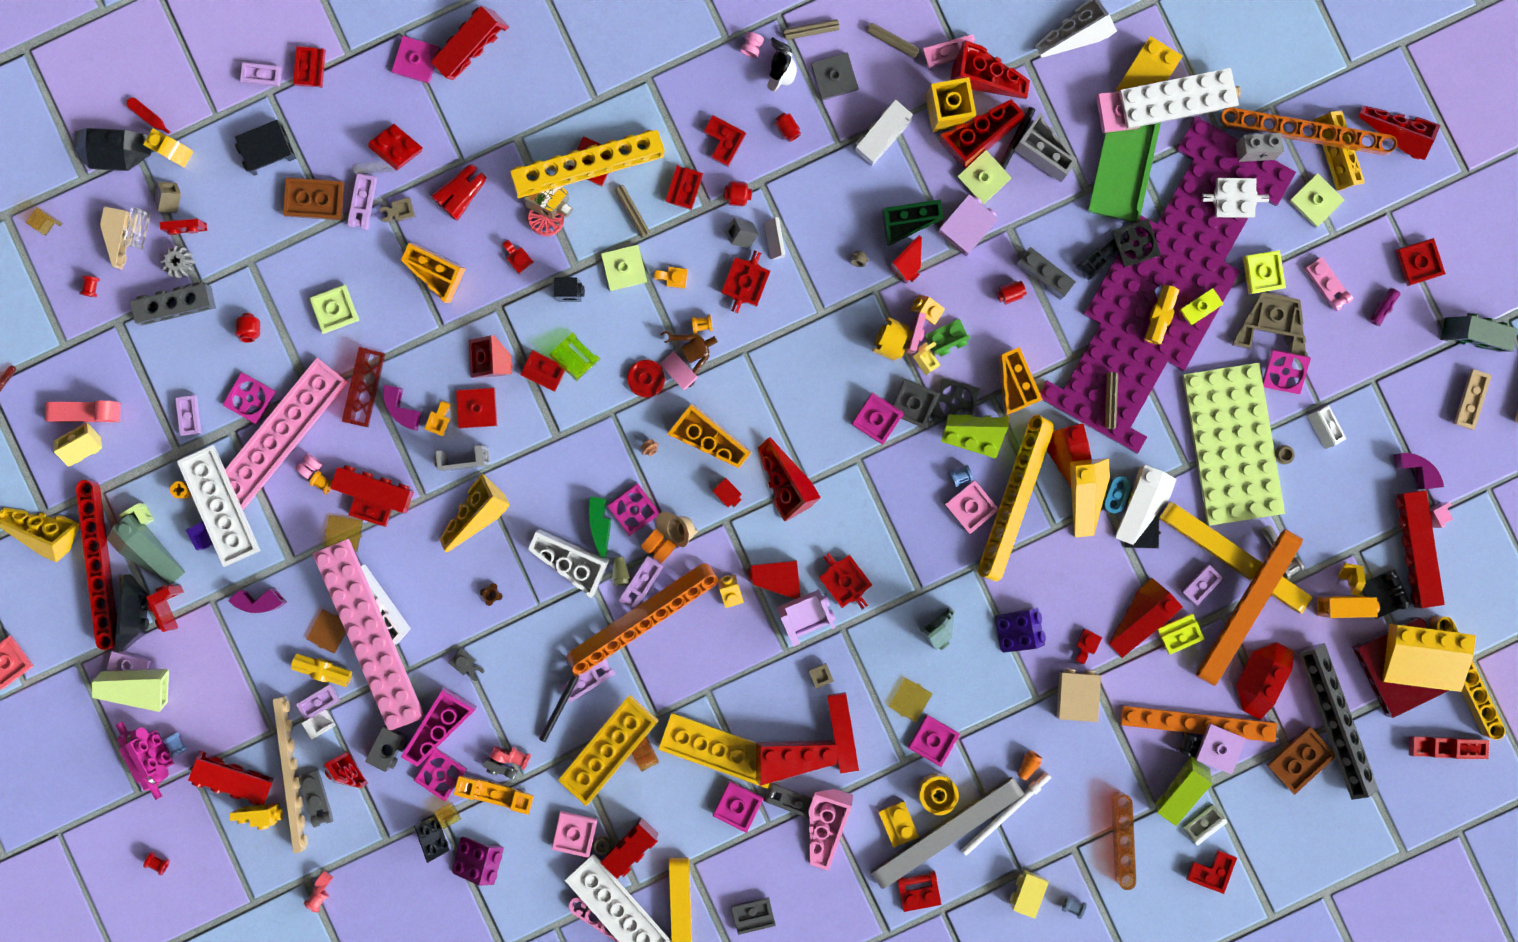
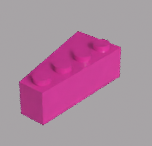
(440, 721)

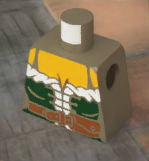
(549, 202)

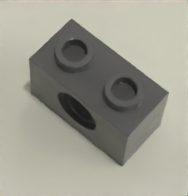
(378, 757)

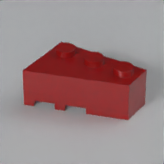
(630, 849)

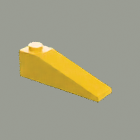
(1088, 490)
(480, 509)
(43, 534)

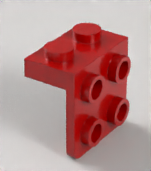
(159, 606)

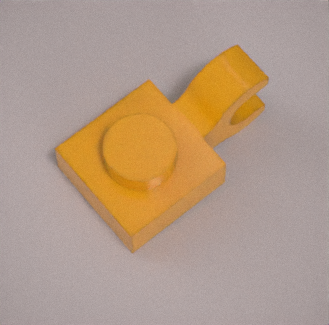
(675, 277)
(438, 421)

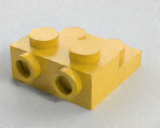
(259, 815)

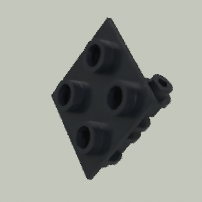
(1388, 591)
(431, 838)

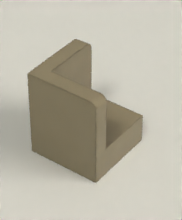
(167, 197)

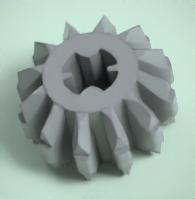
(173, 256)

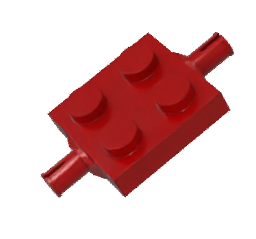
(746, 281)
(845, 581)

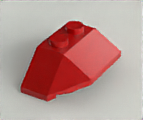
(1264, 678)

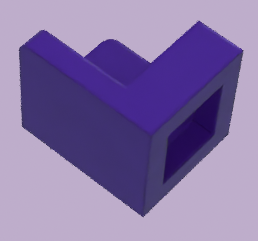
(199, 536)

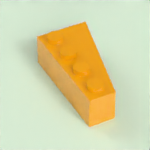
(708, 436)

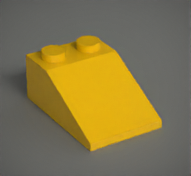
(1152, 65)

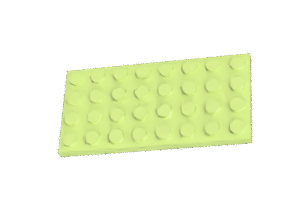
(1233, 444)

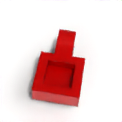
(519, 258)
(1088, 643)

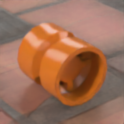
(658, 546)

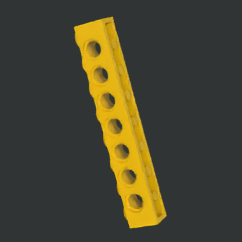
(599, 166)

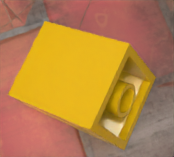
(950, 104)

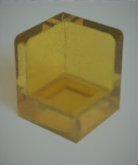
(42, 221)

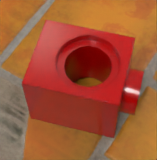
(727, 493)

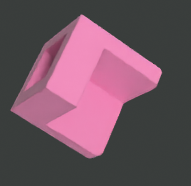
(1440, 514)

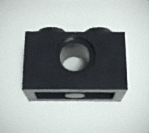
(568, 289)

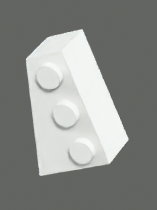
(883, 132)

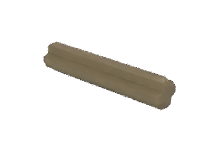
(811, 29)
(893, 40)
(632, 211)
(1111, 400)

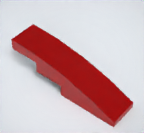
(843, 732)
(1448, 747)

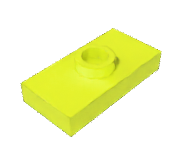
(1201, 307)

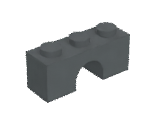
(1038, 266)

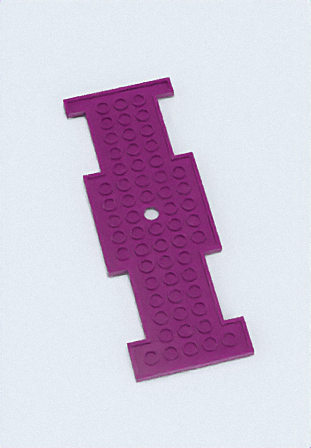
(1191, 259)

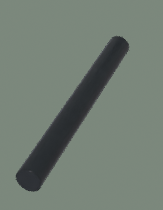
(1017, 137)
(559, 707)

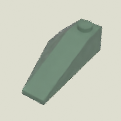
(144, 549)
(940, 630)

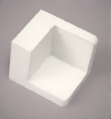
(318, 724)

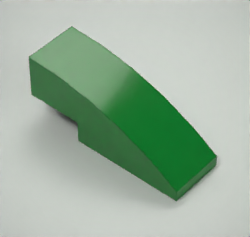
(599, 525)

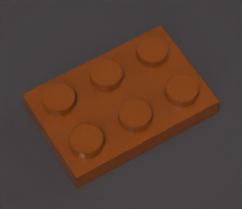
(313, 199)
(1301, 760)

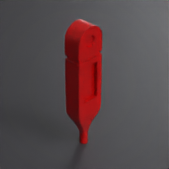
(146, 114)

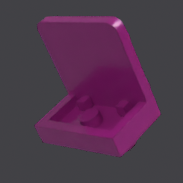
(477, 861)

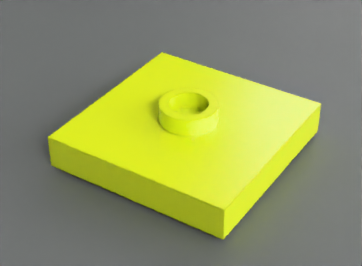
(1264, 272)

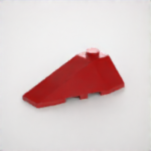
(1412, 136)

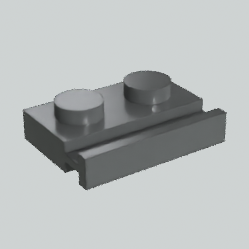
(753, 915)

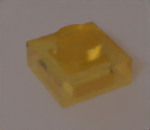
(447, 815)

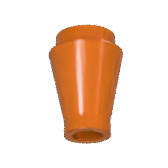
(1029, 764)

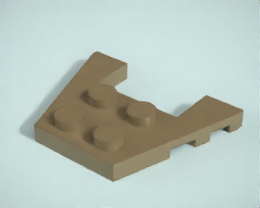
(1277, 316)

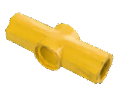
(1161, 314)
(321, 670)

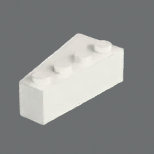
(569, 560)
(394, 621)

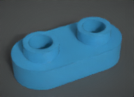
(1117, 495)

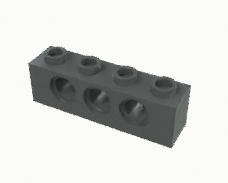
(142, 306)

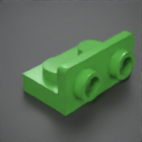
(947, 338)

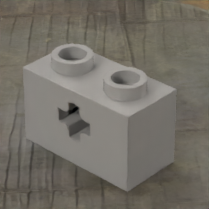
(1259, 147)

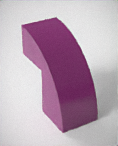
(405, 417)
(1426, 473)
(267, 602)

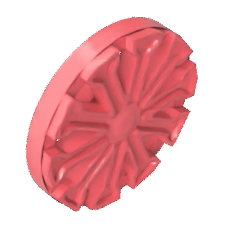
(545, 222)

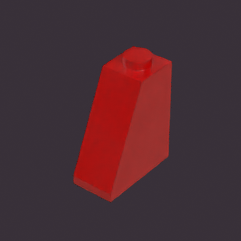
(777, 577)

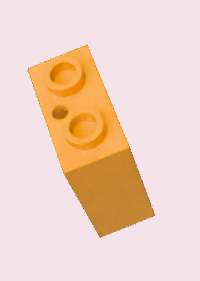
(1347, 606)

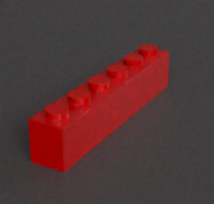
(1420, 549)

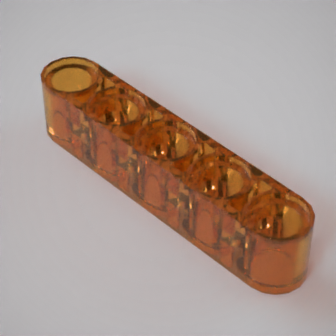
(1127, 849)

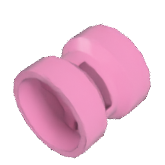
(751, 45)
(308, 466)

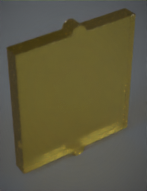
(342, 529)
(910, 700)

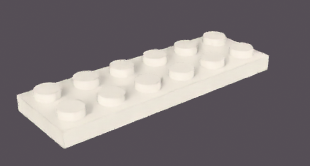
(1178, 98)
(218, 506)
(613, 904)

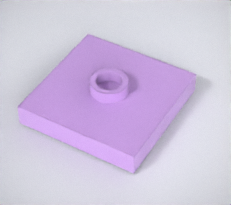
(1220, 749)

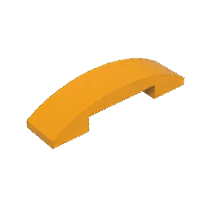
(494, 793)

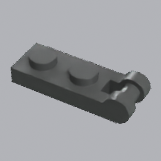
(315, 798)
(789, 800)

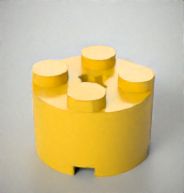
(892, 339)
(947, 799)

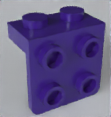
(1020, 630)

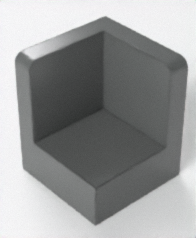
(741, 233)

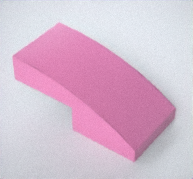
(678, 370)

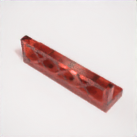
(356, 384)

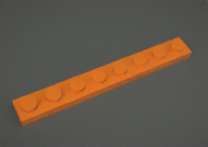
(1196, 723)

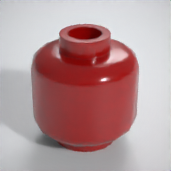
(737, 193)
(247, 328)

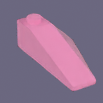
(827, 820)

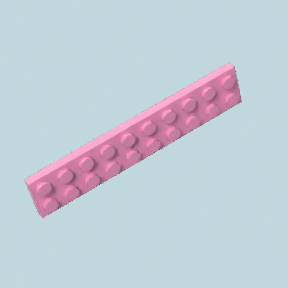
(283, 430)
(368, 635)

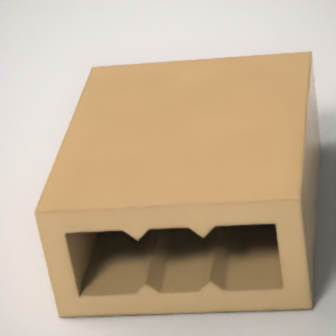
(1078, 695)

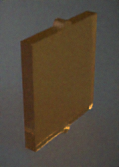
(327, 631)

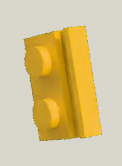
(898, 824)

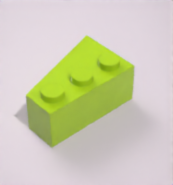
(976, 434)
(1184, 791)

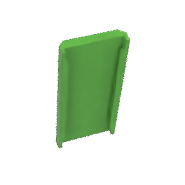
(1124, 173)

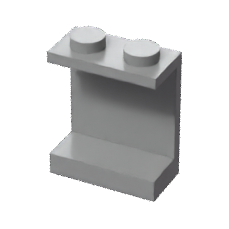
(481, 454)

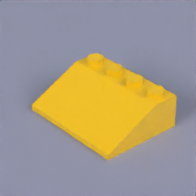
(1428, 657)

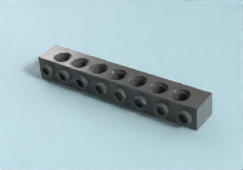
(1338, 721)

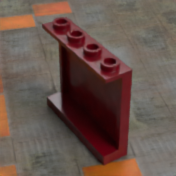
(1393, 697)

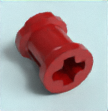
(89, 286)
(156, 863)

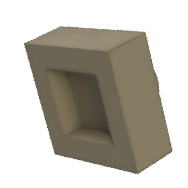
(821, 675)

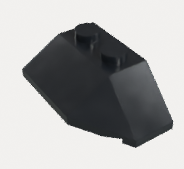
(110, 148)
(131, 613)

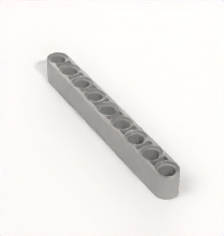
(947, 832)

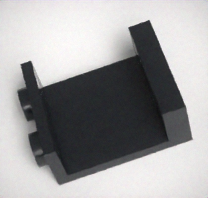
(264, 146)

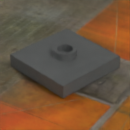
(834, 76)
(916, 403)

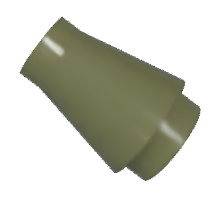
(620, 573)

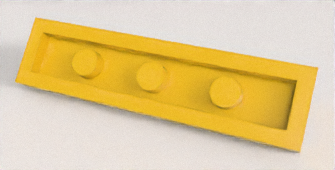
(1342, 162)

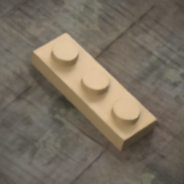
(1472, 399)

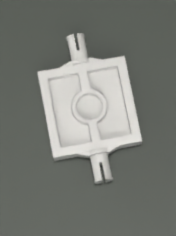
(1235, 198)

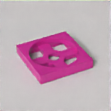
(1301, 374)
(269, 393)
(627, 514)
(420, 778)

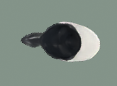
(782, 66)

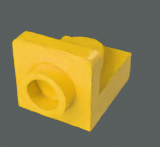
(1355, 577)

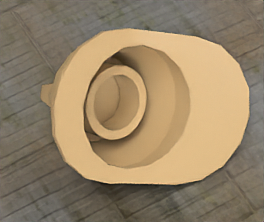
(676, 528)

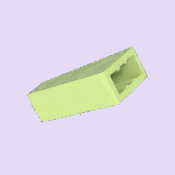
(133, 688)

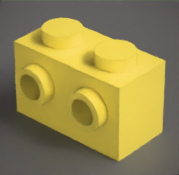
(77, 444)
(1028, 894)

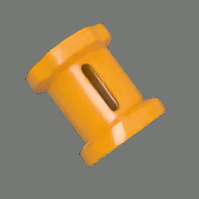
(695, 321)
(321, 482)
(177, 494)

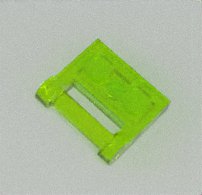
(570, 360)

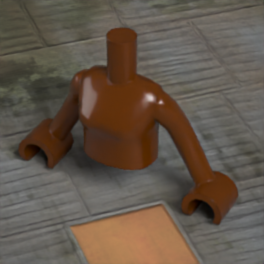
(695, 349)

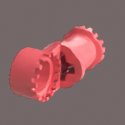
(514, 756)
(319, 892)

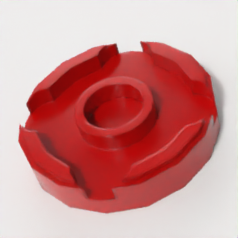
(646, 378)

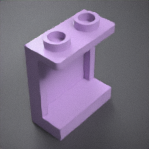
(968, 224)
(806, 615)

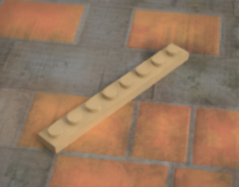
(291, 781)

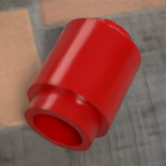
(787, 127)
(1011, 292)

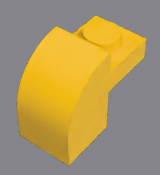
(168, 147)

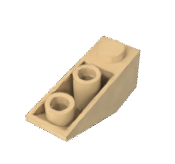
(114, 228)

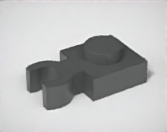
(464, 663)
(495, 767)

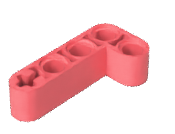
(82, 411)

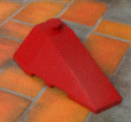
(988, 72)
(1068, 446)
(790, 485)
(1146, 614)
(344, 771)

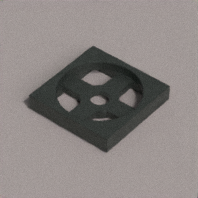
(1150, 238)
(957, 394)

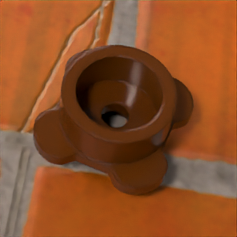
(486, 594)

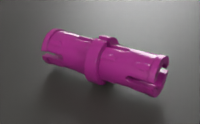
(1384, 307)

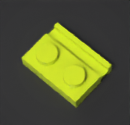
(1180, 634)

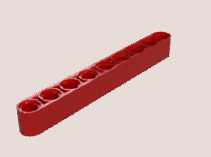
(91, 556)

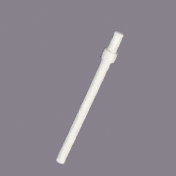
(1034, 787)

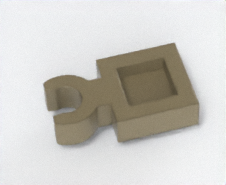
(400, 209)

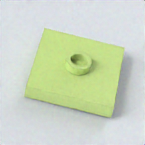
(984, 177)
(1316, 200)
(624, 268)
(334, 309)

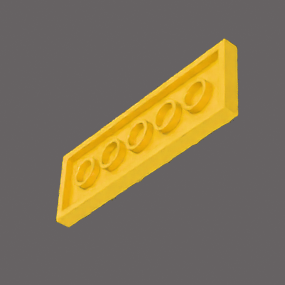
(710, 748)
(608, 750)

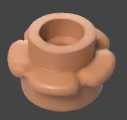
(649, 447)

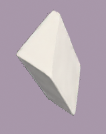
(774, 238)
(1326, 427)
(1205, 824)

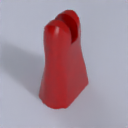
(459, 191)

